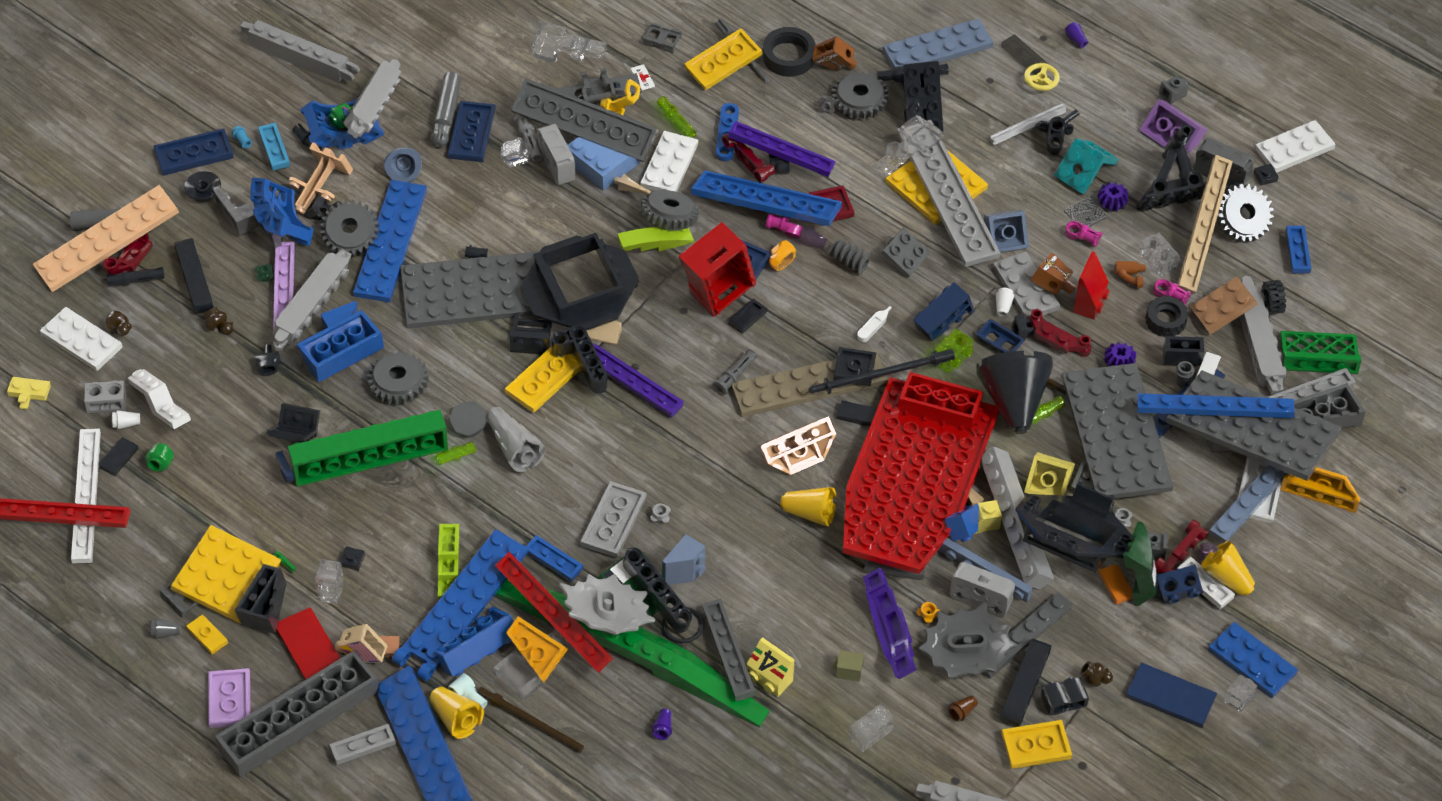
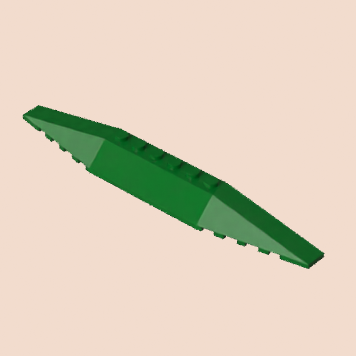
(662, 657)

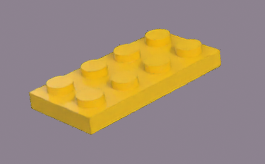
(723, 59)
(542, 379)

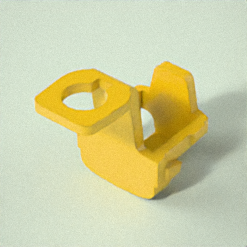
(619, 104)

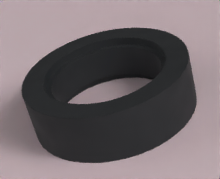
(785, 67)

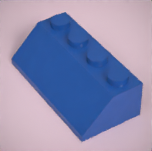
(341, 345)

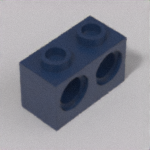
(1178, 579)

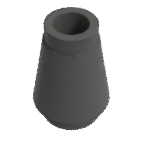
(1184, 373)
(164, 628)

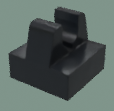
(316, 207)
(1021, 325)

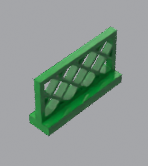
(1320, 360)

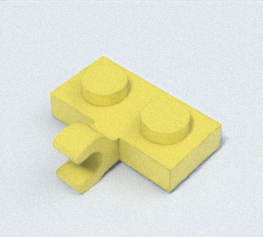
(28, 389)

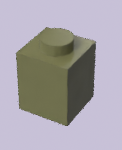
(849, 665)

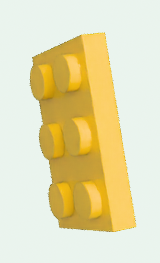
(1036, 744)

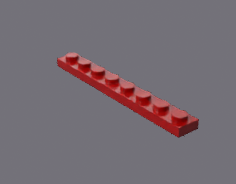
(64, 513)
(554, 612)

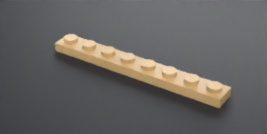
(1204, 224)

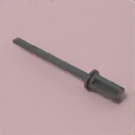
(726, 31)

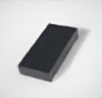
(747, 316)
(856, 413)
(118, 456)

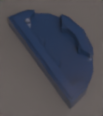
(286, 471)

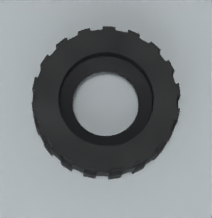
(1166, 304)

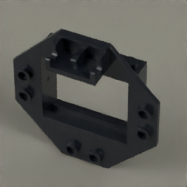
(548, 300)
(1085, 513)

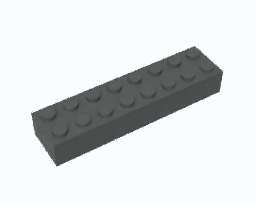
(296, 713)

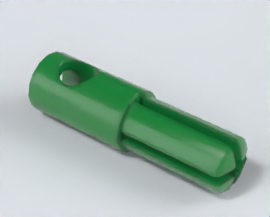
(284, 561)

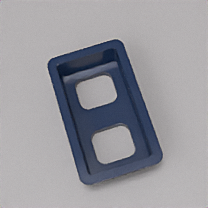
(1004, 336)

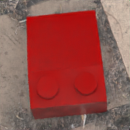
(1091, 289)

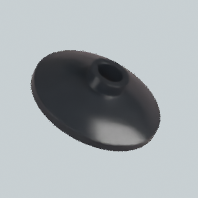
(201, 185)

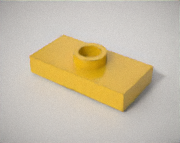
(207, 634)

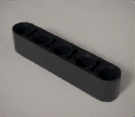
(193, 275)
(658, 599)
(1026, 682)

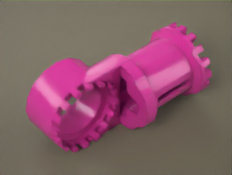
(784, 225)
(1084, 233)
(1172, 290)

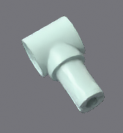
(465, 686)

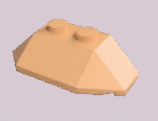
(800, 447)

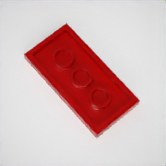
(307, 642)

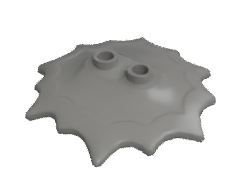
(607, 605)

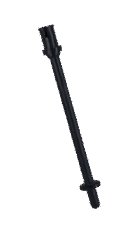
(934, 358)

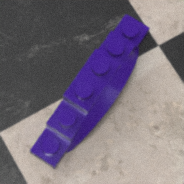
(889, 624)

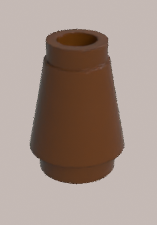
(961, 709)

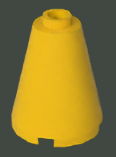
(811, 504)
(1229, 569)
(456, 711)

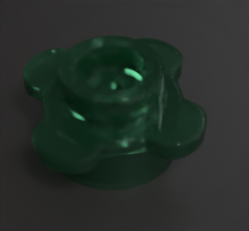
(264, 272)

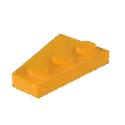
(537, 647)

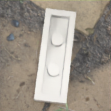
(1212, 588)

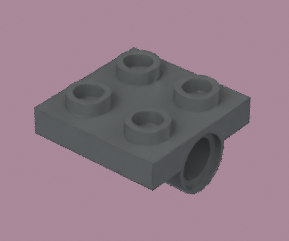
(905, 252)

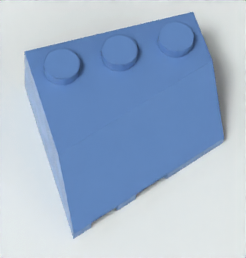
(599, 162)

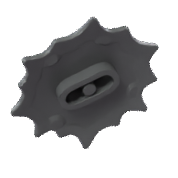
(967, 642)

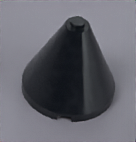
(1016, 385)

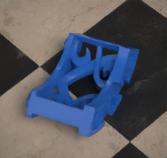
(326, 135)
(287, 220)

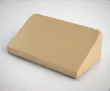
(606, 333)

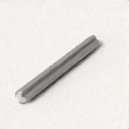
(1027, 124)

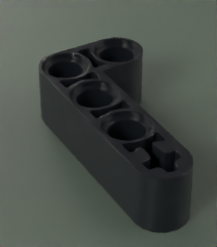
(577, 341)

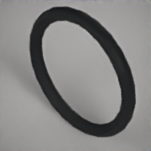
(688, 639)

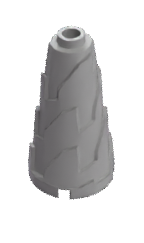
(516, 442)

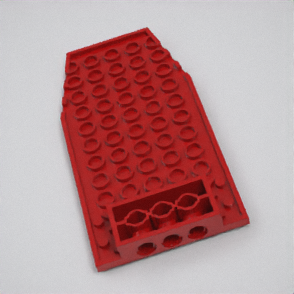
(915, 470)

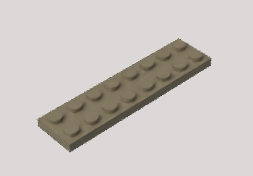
(792, 387)

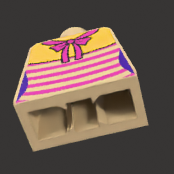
(363, 642)

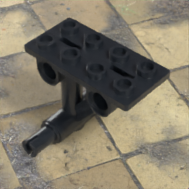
(921, 89)
(1188, 185)

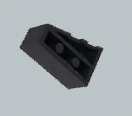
(263, 600)

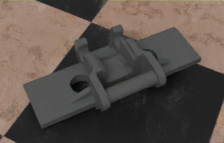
(601, 87)

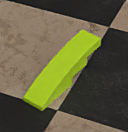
(654, 238)
(447, 556)

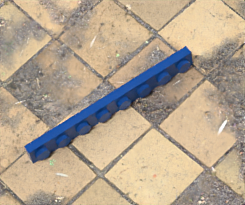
(1215, 405)

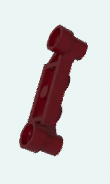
(748, 158)
(130, 257)
(1057, 337)
(1195, 535)

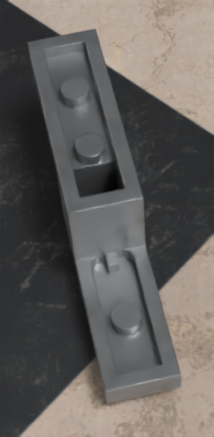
(242, 217)

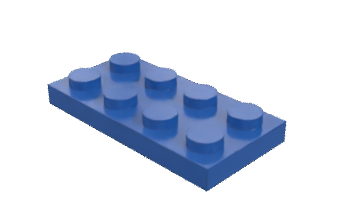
(1253, 659)

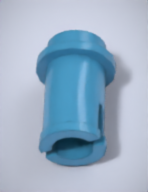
(239, 134)

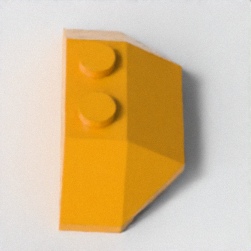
(1324, 488)

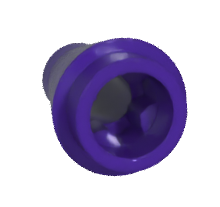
(1076, 34)
(663, 727)

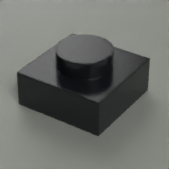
(1266, 174)
(352, 558)

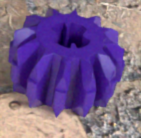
(1112, 196)
(1119, 354)

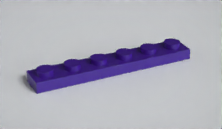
(781, 149)
(639, 383)

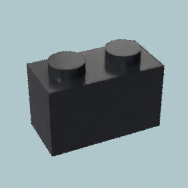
(1181, 349)

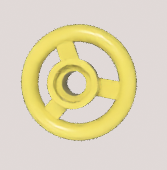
(1040, 80)

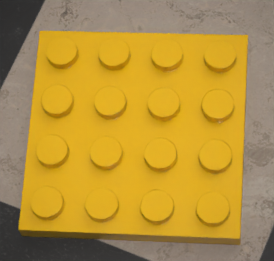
(910, 187)
(221, 571)

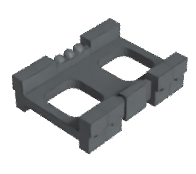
(660, 41)
(175, 600)

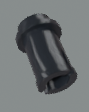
(475, 252)

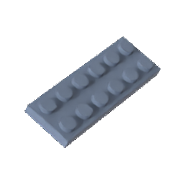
(940, 44)

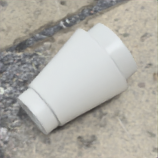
(1003, 301)
(124, 419)

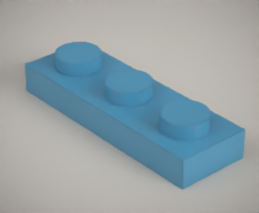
(274, 146)

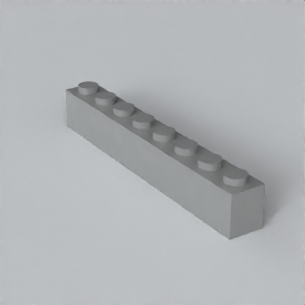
(1009, 494)

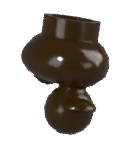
(216, 318)
(117, 323)
(1095, 674)

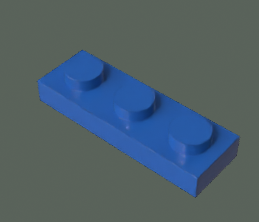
(1298, 249)
(554, 558)

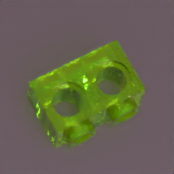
(961, 345)

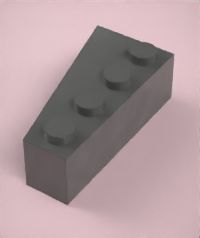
(1334, 405)

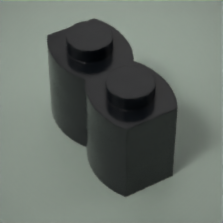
(1064, 696)

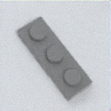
(362, 744)

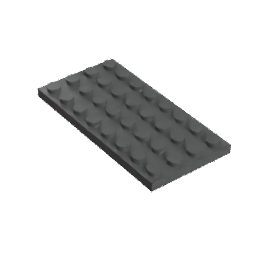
(465, 289)
(1116, 440)
(1284, 443)

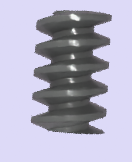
(849, 255)

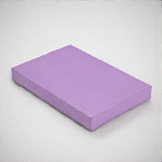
(228, 697)

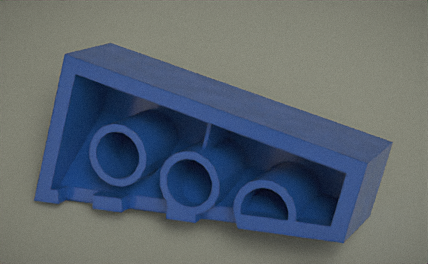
(475, 642)

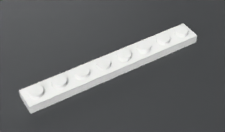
(86, 492)

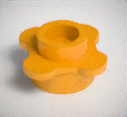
(927, 607)

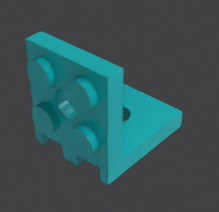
(1090, 157)

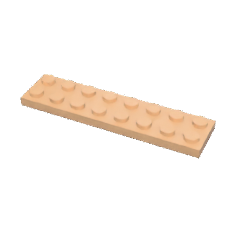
(105, 238)

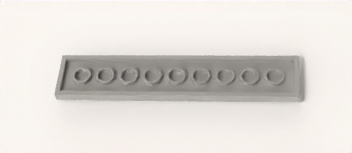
(954, 204)

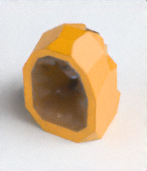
(782, 255)

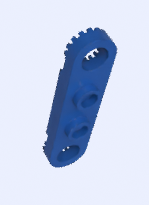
(725, 124)

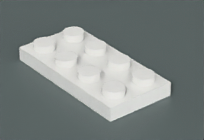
(1295, 146)
(669, 162)
(81, 339)

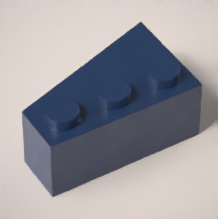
(943, 311)

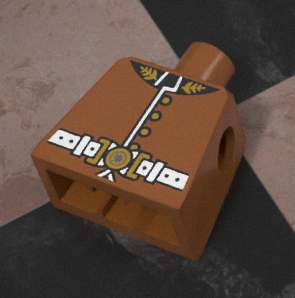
(834, 54)
(1054, 276)

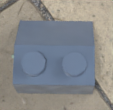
(1008, 229)
(684, 562)

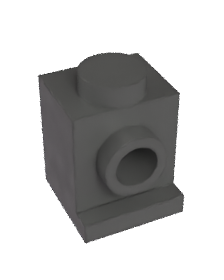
(1174, 89)
(1159, 544)

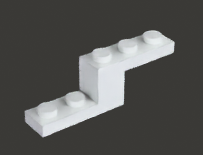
(158, 398)

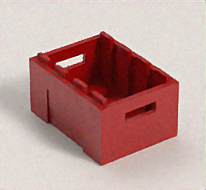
(715, 266)

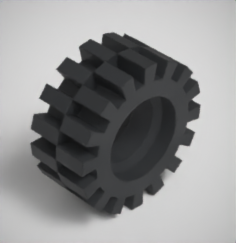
(1274, 296)

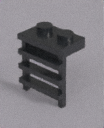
(530, 339)
(296, 423)

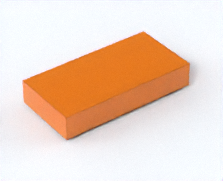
(1116, 584)

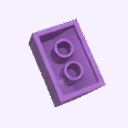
(1166, 120)

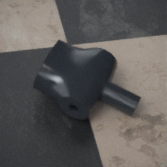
(268, 361)

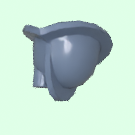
(403, 164)

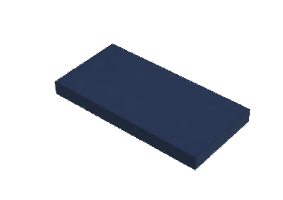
(471, 131)
(193, 152)
(1171, 695)

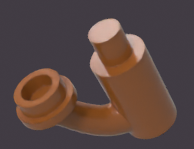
(1124, 268)

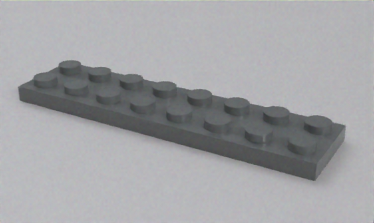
(584, 119)

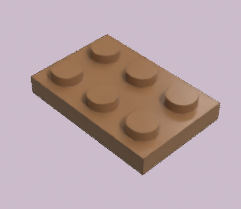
(1223, 305)

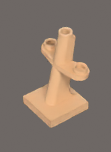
(327, 162)

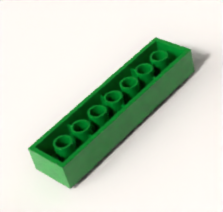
(368, 448)

